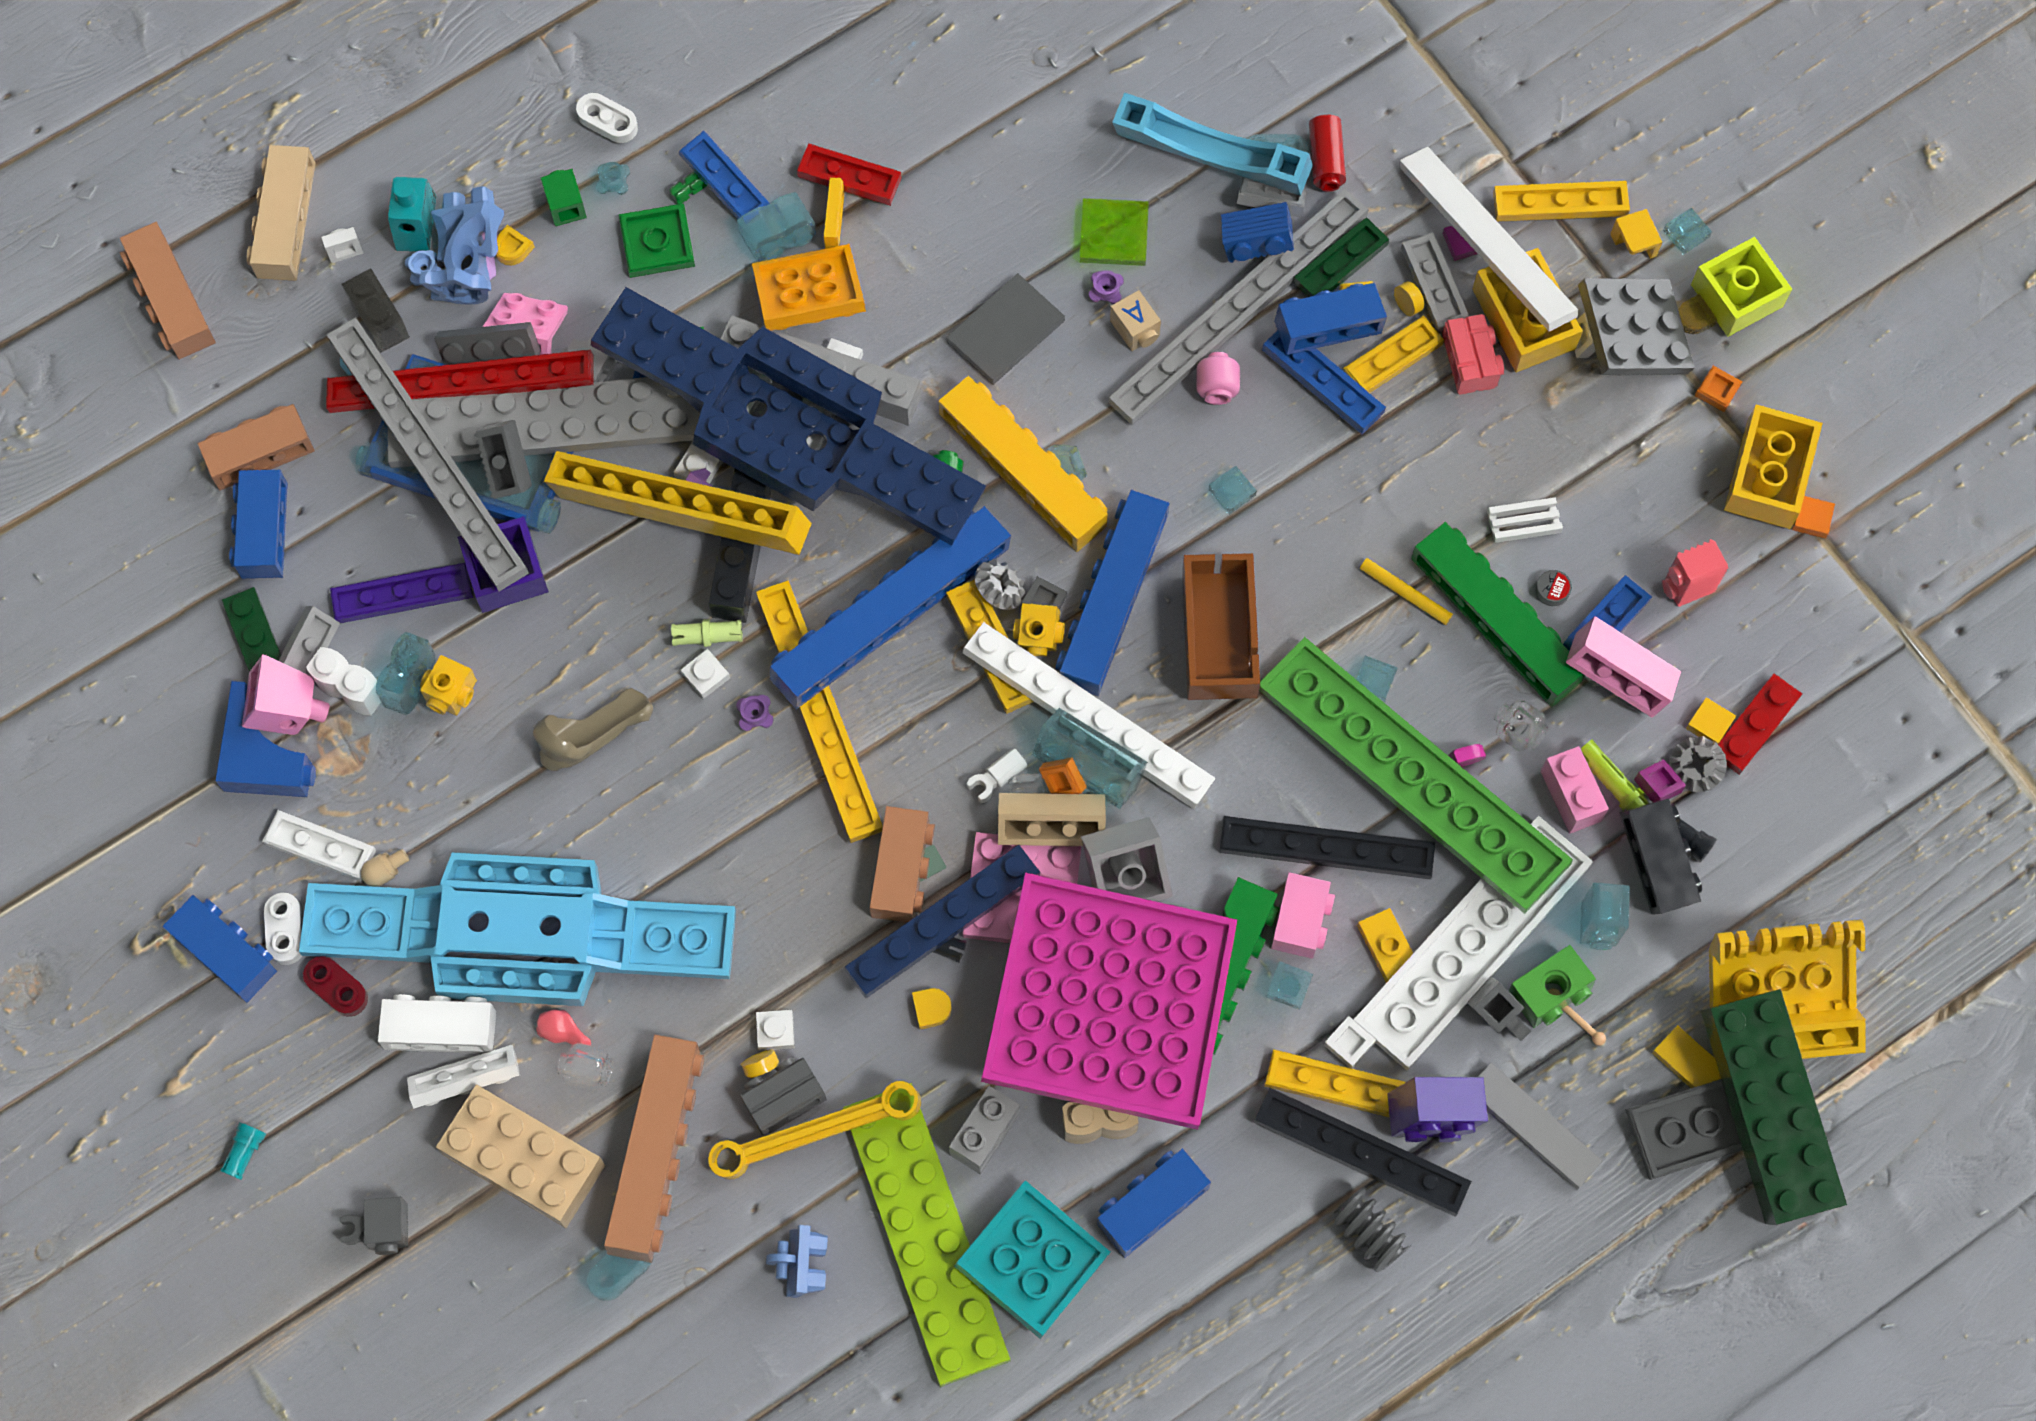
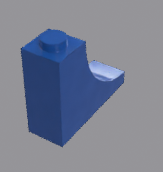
(253, 762)

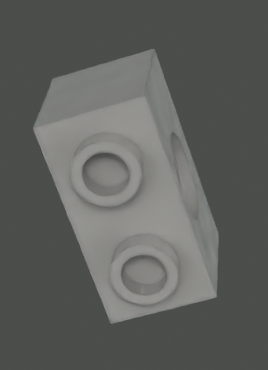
(984, 1130)

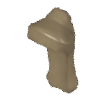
(572, 740)

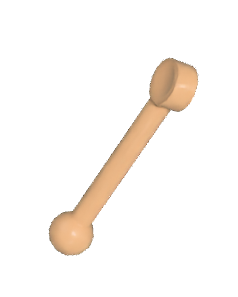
(1597, 1037)

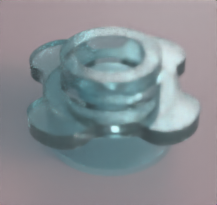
(609, 171)

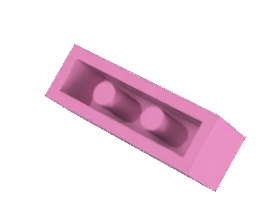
(1623, 667)

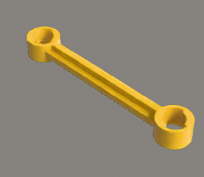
(814, 1130)

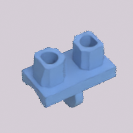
(801, 1245)

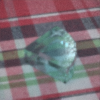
(1069, 459)

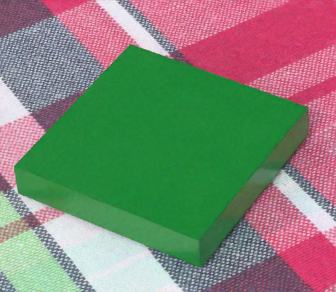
(656, 240)

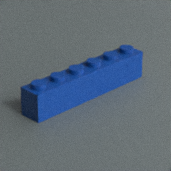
(1114, 591)

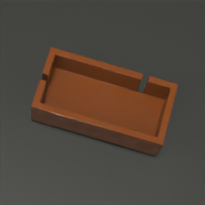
(1220, 627)

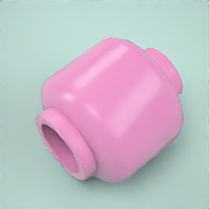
(1218, 378)

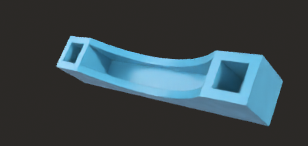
(1256, 160)

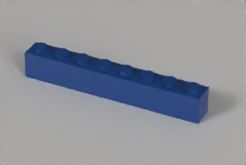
(886, 609)

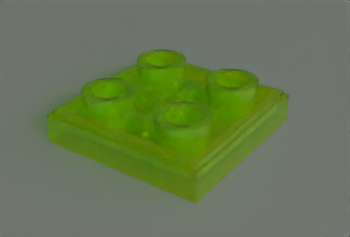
(1114, 232)

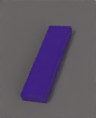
(401, 593)

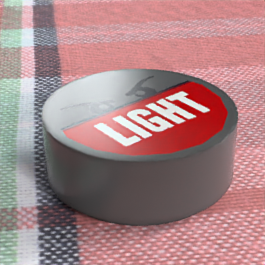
(1553, 588)

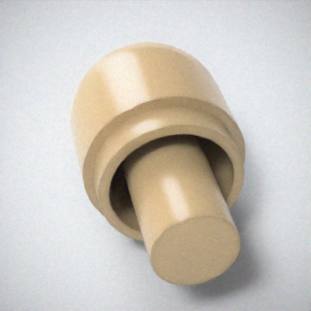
(382, 868)

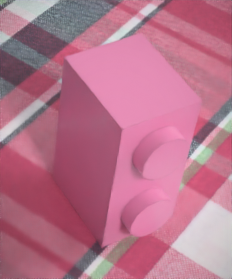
(1574, 790)
(1301, 916)

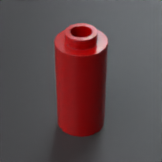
(1327, 152)

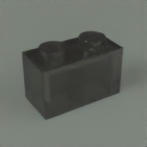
(375, 310)

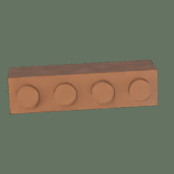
(167, 291)

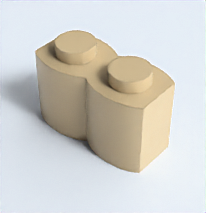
(1088, 1123)

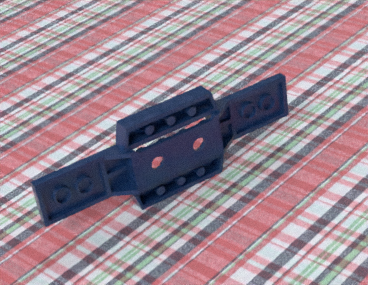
(774, 446)

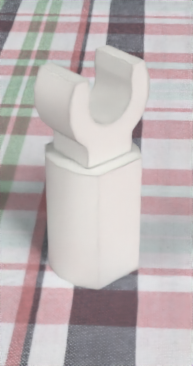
(998, 774)

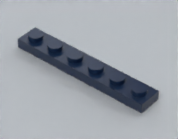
(940, 922)

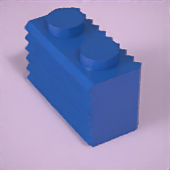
(1257, 232)

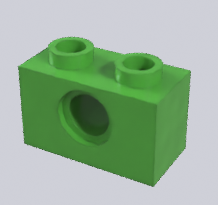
(1562, 969)

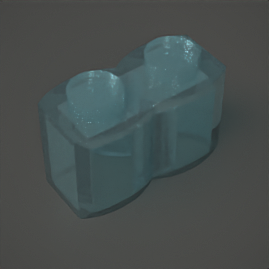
(776, 227)
(401, 679)

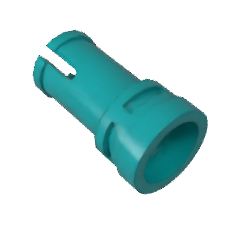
(244, 1144)

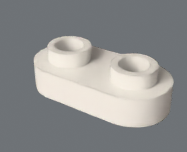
(610, 117)
(283, 927)

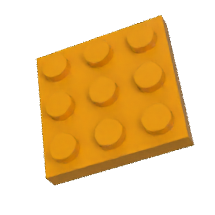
(808, 287)

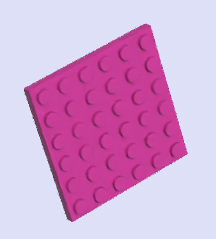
(1110, 1001)

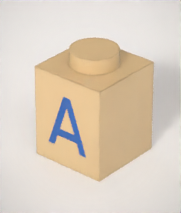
(1135, 321)

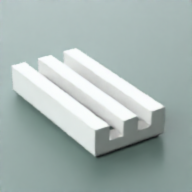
(1521, 508)

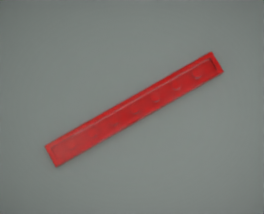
(474, 378)

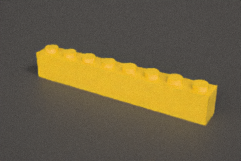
(678, 502)

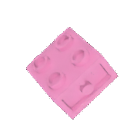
(543, 314)

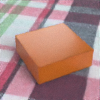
(1718, 388)
(1814, 517)
(1062, 777)

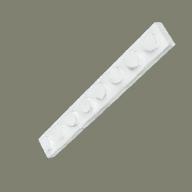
(1056, 691)

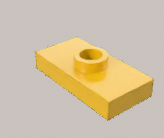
(1385, 942)

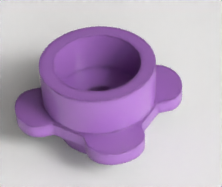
(1102, 279)
(752, 703)

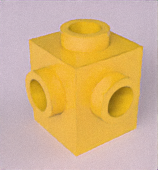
(1038, 616)
(448, 686)

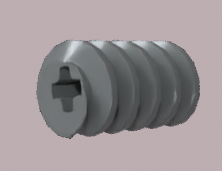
(1370, 1230)

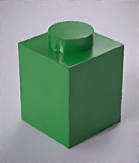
(563, 197)

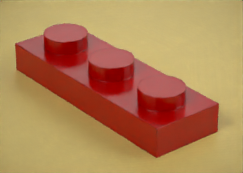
(858, 175)
(1758, 722)

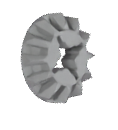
(991, 589)
(1705, 749)

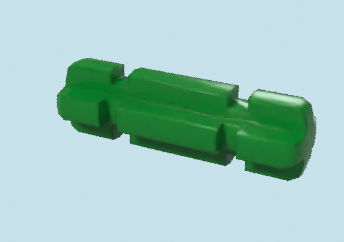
(691, 184)

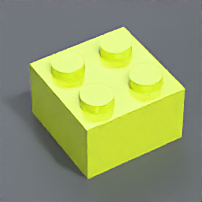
(1741, 286)

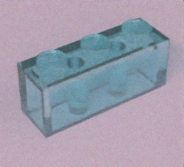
(1101, 761)

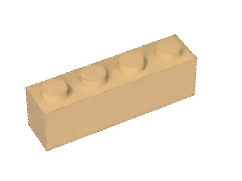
(281, 212)

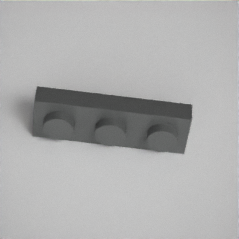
(487, 343)

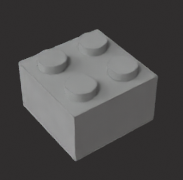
(1128, 860)

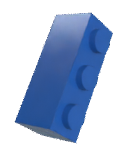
(1330, 318)
(259, 524)
(221, 947)
(1152, 1201)

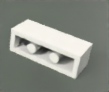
(437, 1024)

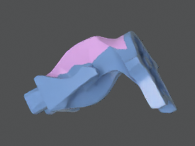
(461, 233)

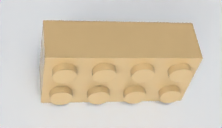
(521, 1156)

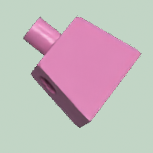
(280, 698)

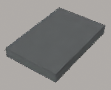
(1005, 328)
(1684, 1129)

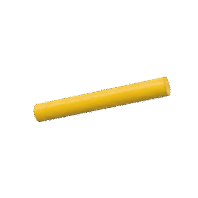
(1406, 591)

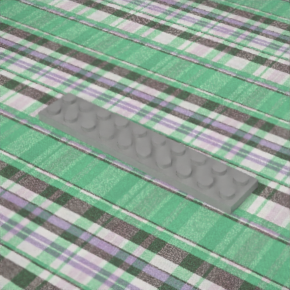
(560, 419)

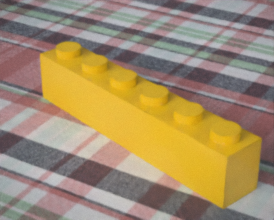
(1023, 463)

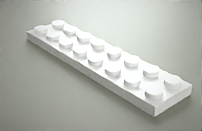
(1458, 961)

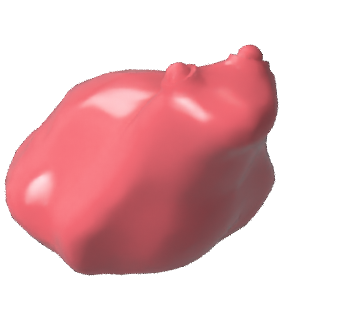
(559, 1027)

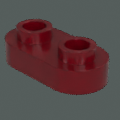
(334, 985)

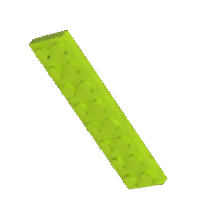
(928, 1243)

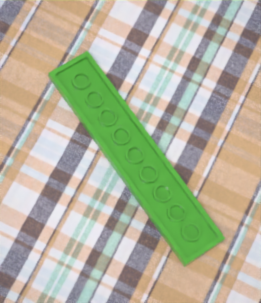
(1415, 775)

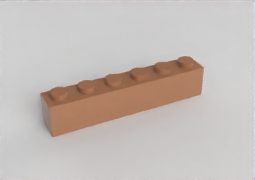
(653, 1149)

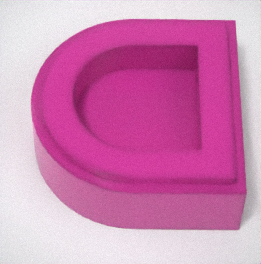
(1468, 755)

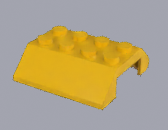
(1811, 971)

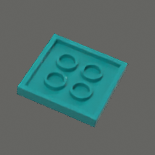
(1032, 1259)

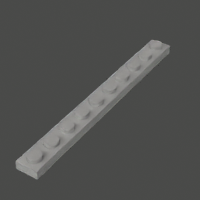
(1236, 308)
(428, 455)

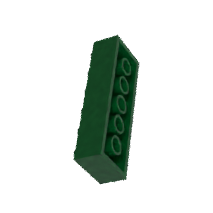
(1773, 1107)

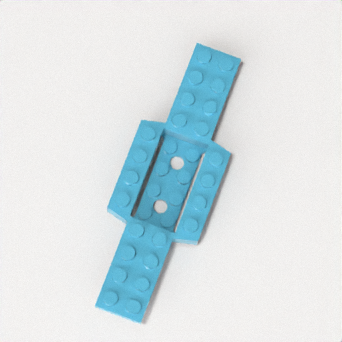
(516, 897)

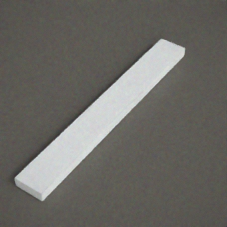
(1489, 239)

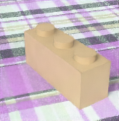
(1049, 818)

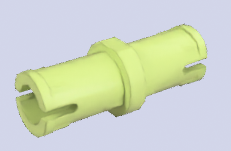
(706, 632)

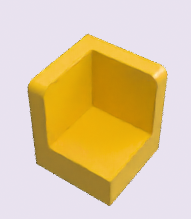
(1638, 233)

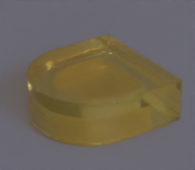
(1696, 315)

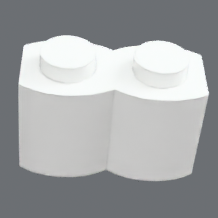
(344, 681)

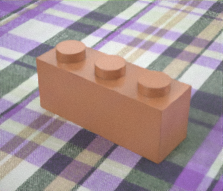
(256, 445)
(901, 864)

